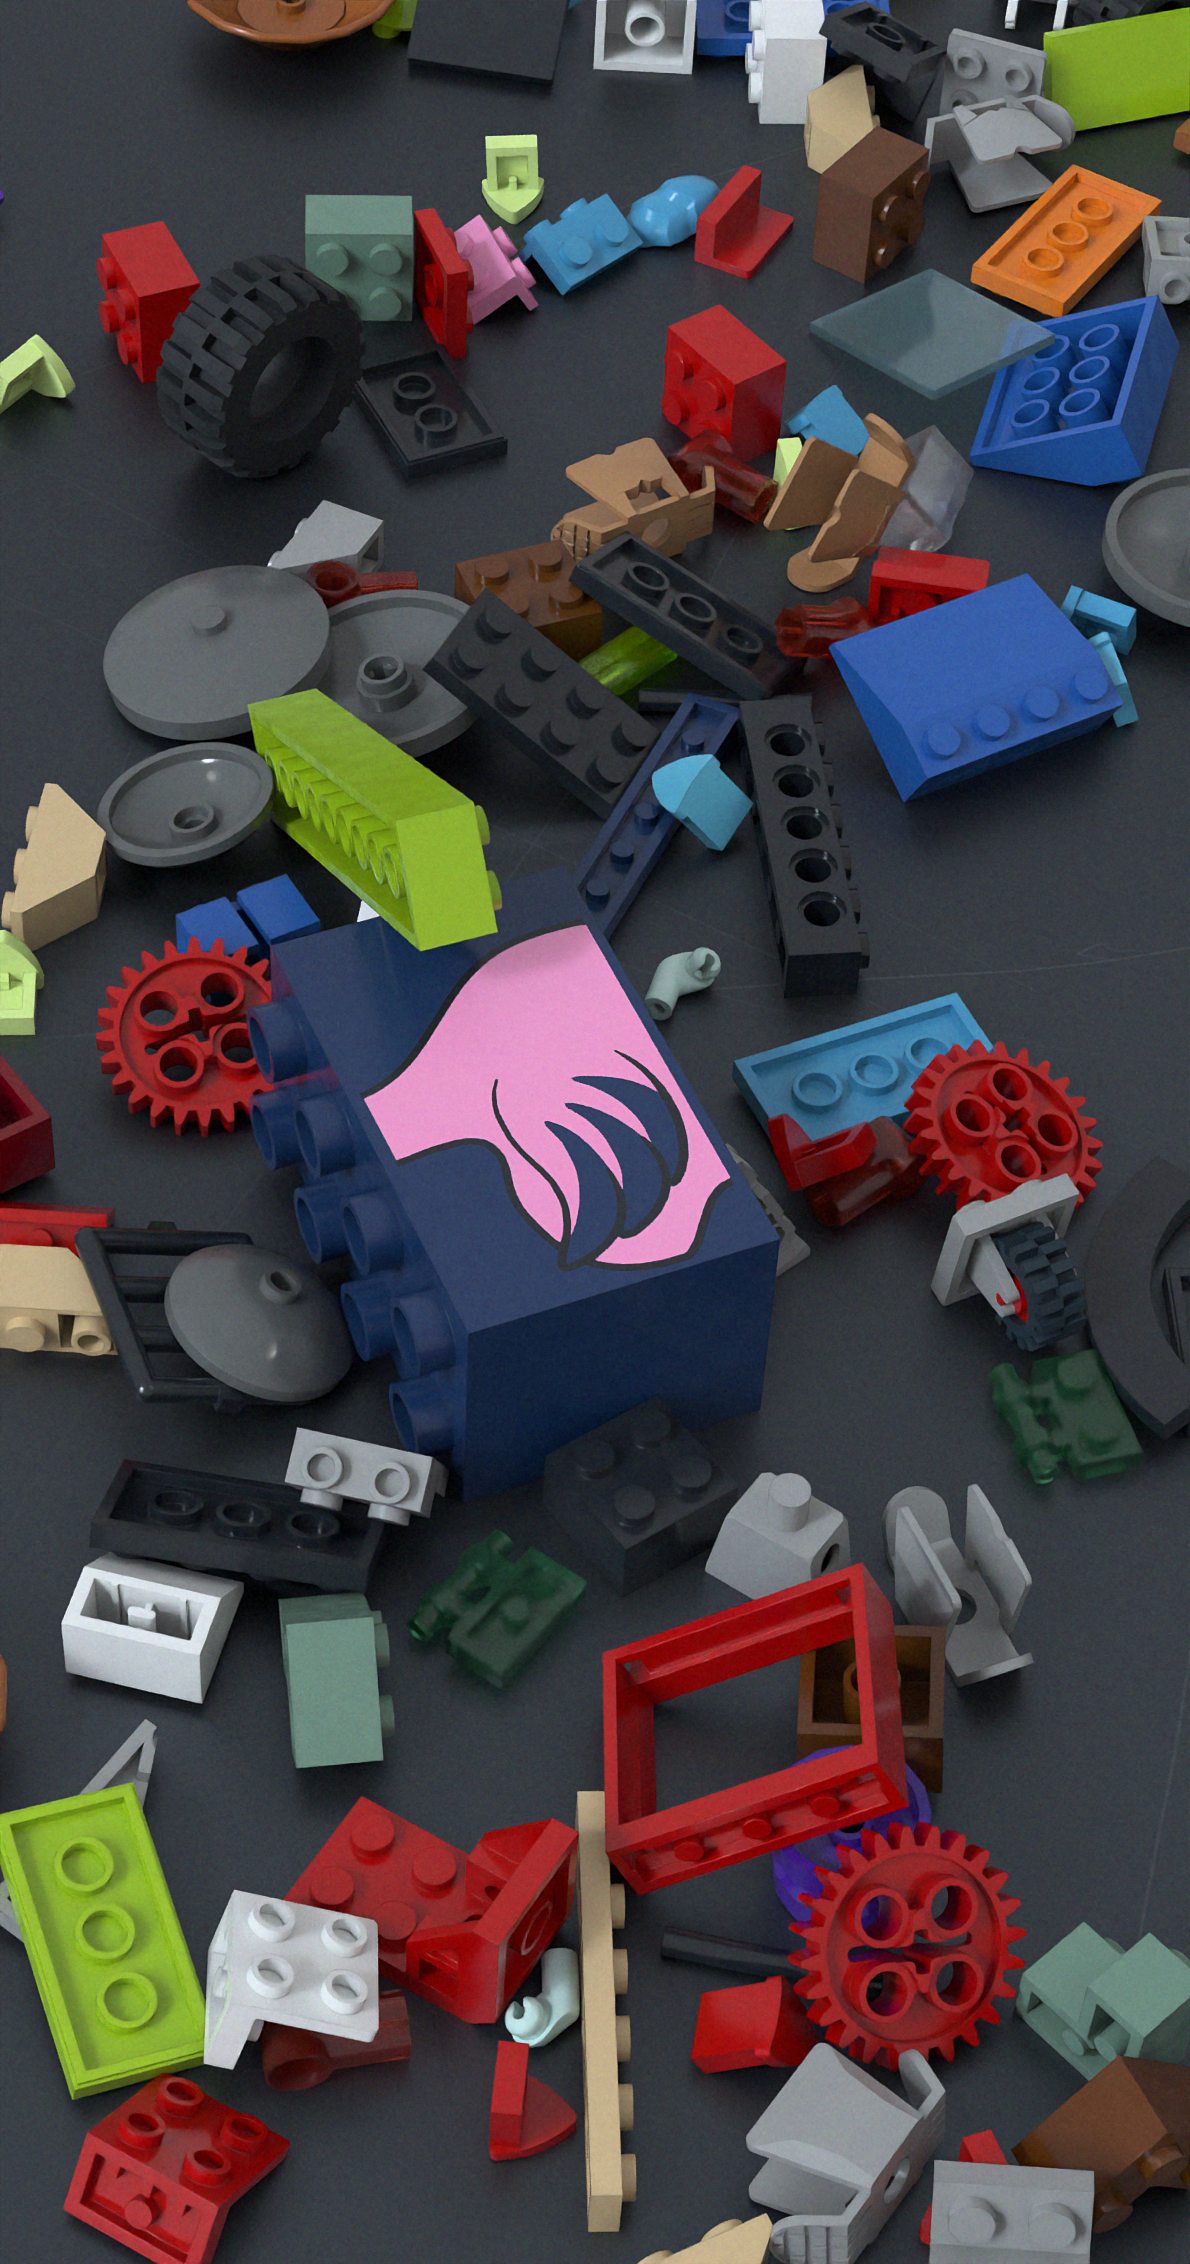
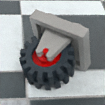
(1017, 1261)

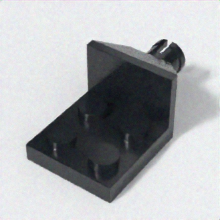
(893, 55)

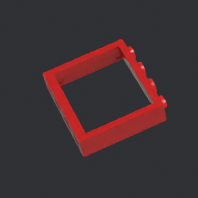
(775, 1809)

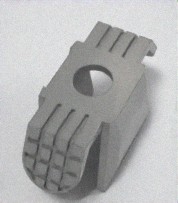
(984, 146)
(934, 1574)
(834, 2147)

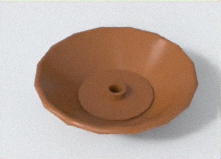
(291, 23)

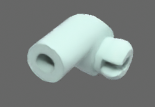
(680, 976)
(554, 2008)

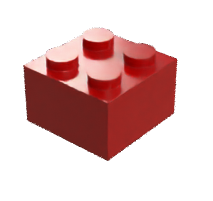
(144, 292)
(724, 382)

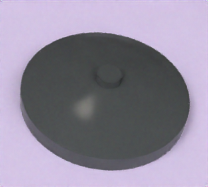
(1150, 543)
(212, 645)
(379, 663)

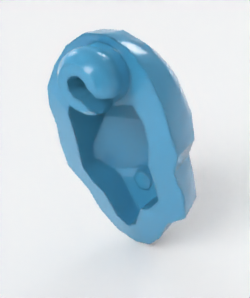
(671, 210)

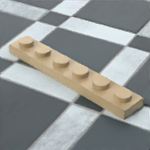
(603, 2034)

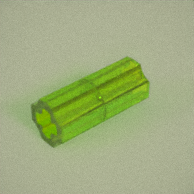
(627, 660)

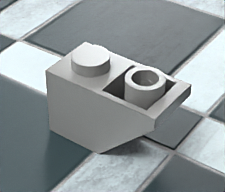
(333, 535)

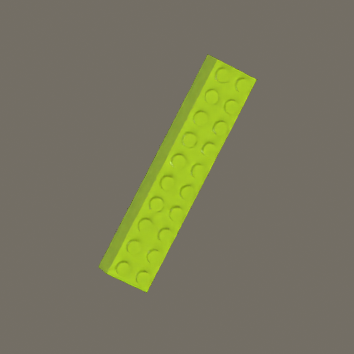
(378, 820)

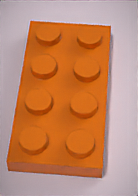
(1065, 242)

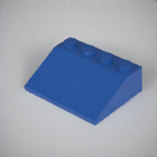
(1087, 401)
(974, 685)

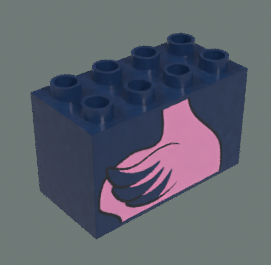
(511, 1184)

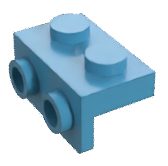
(581, 243)

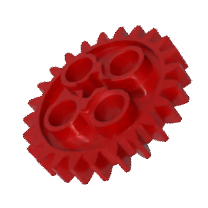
(180, 986)
(998, 1124)
(906, 1877)

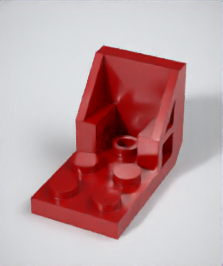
(448, 1920)

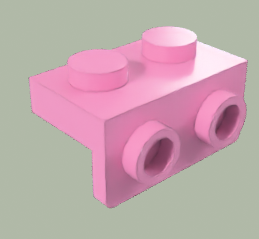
(495, 273)

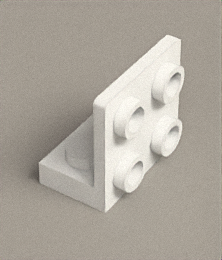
(288, 1969)

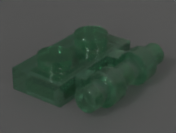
(1083, 1411)
(511, 1619)

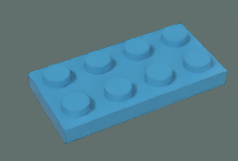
(855, 1069)

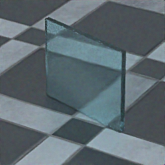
(932, 333)

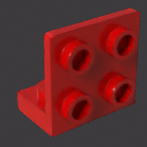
(918, 580)
(170, 2170)

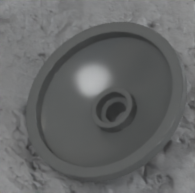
(187, 805)
(259, 1322)

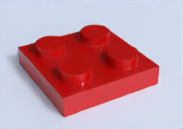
(441, 282)

